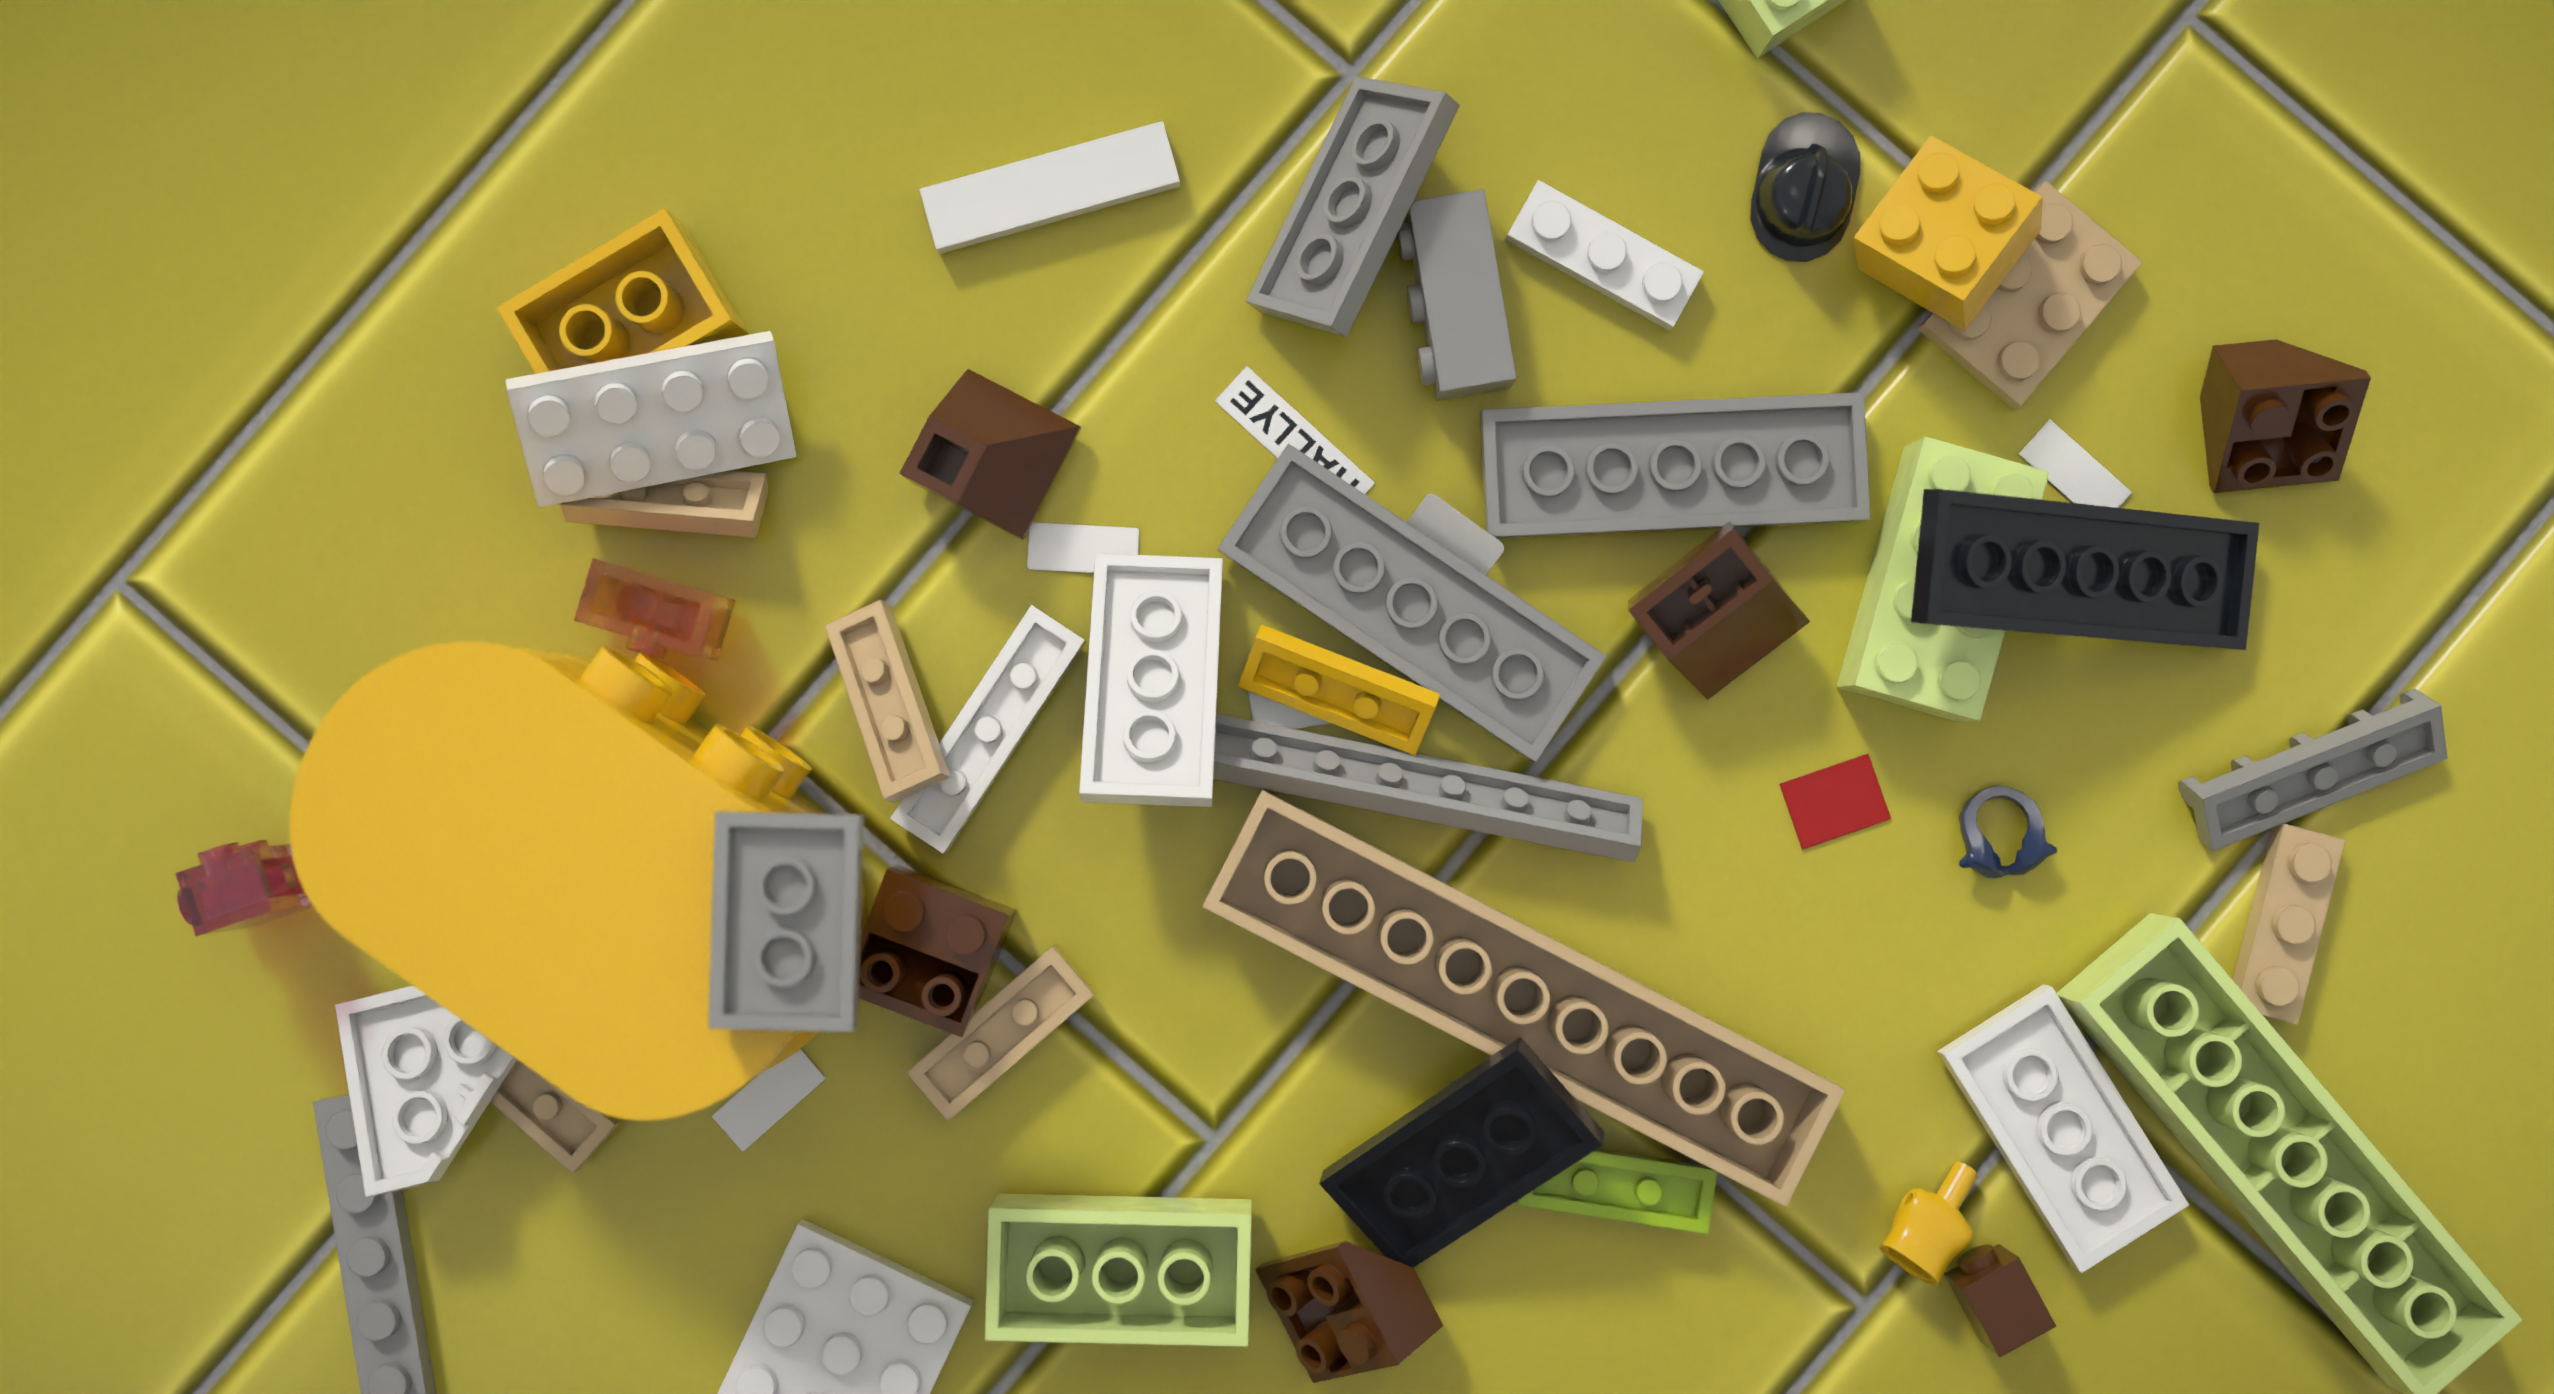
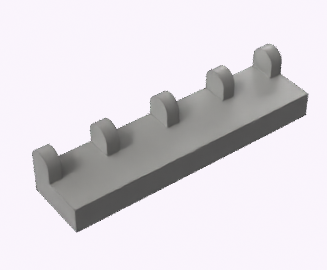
(2317, 771)

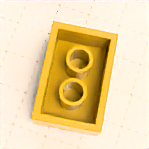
(623, 301)

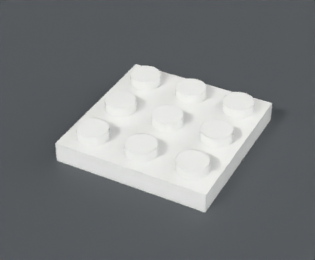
(845, 1324)

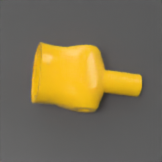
(1930, 1227)

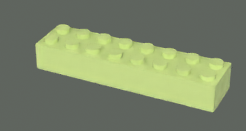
(2288, 1156)

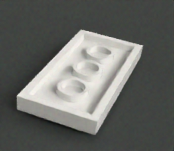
(652, 418)
(1152, 681)
(2063, 1128)

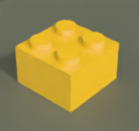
(1948, 232)

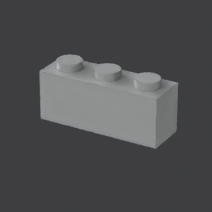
(1457, 296)

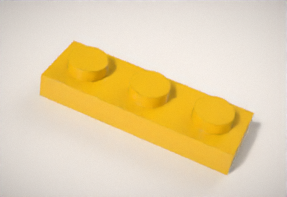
(1338, 690)

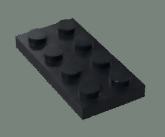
(1462, 1156)

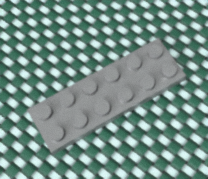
(1675, 465)
(1411, 603)

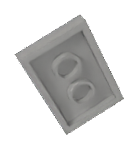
(786, 921)

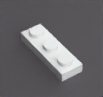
(1604, 255)

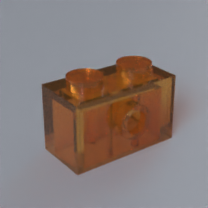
(654, 611)

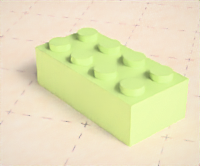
(1920, 664)
(1118, 1270)

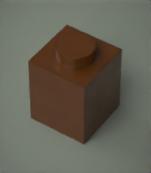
(1999, 1298)

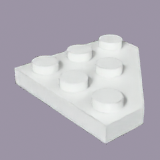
(413, 1085)

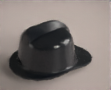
(1805, 187)

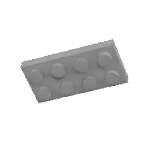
(1352, 204)

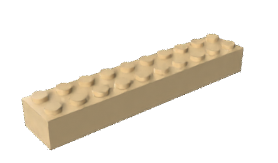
(1503, 981)

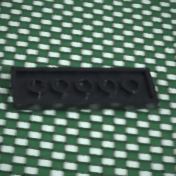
(2083, 570)

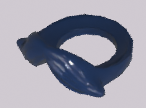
(1979, 850)

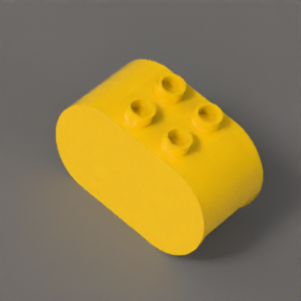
(545, 859)

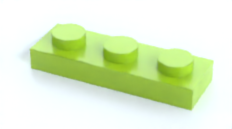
(1632, 1190)

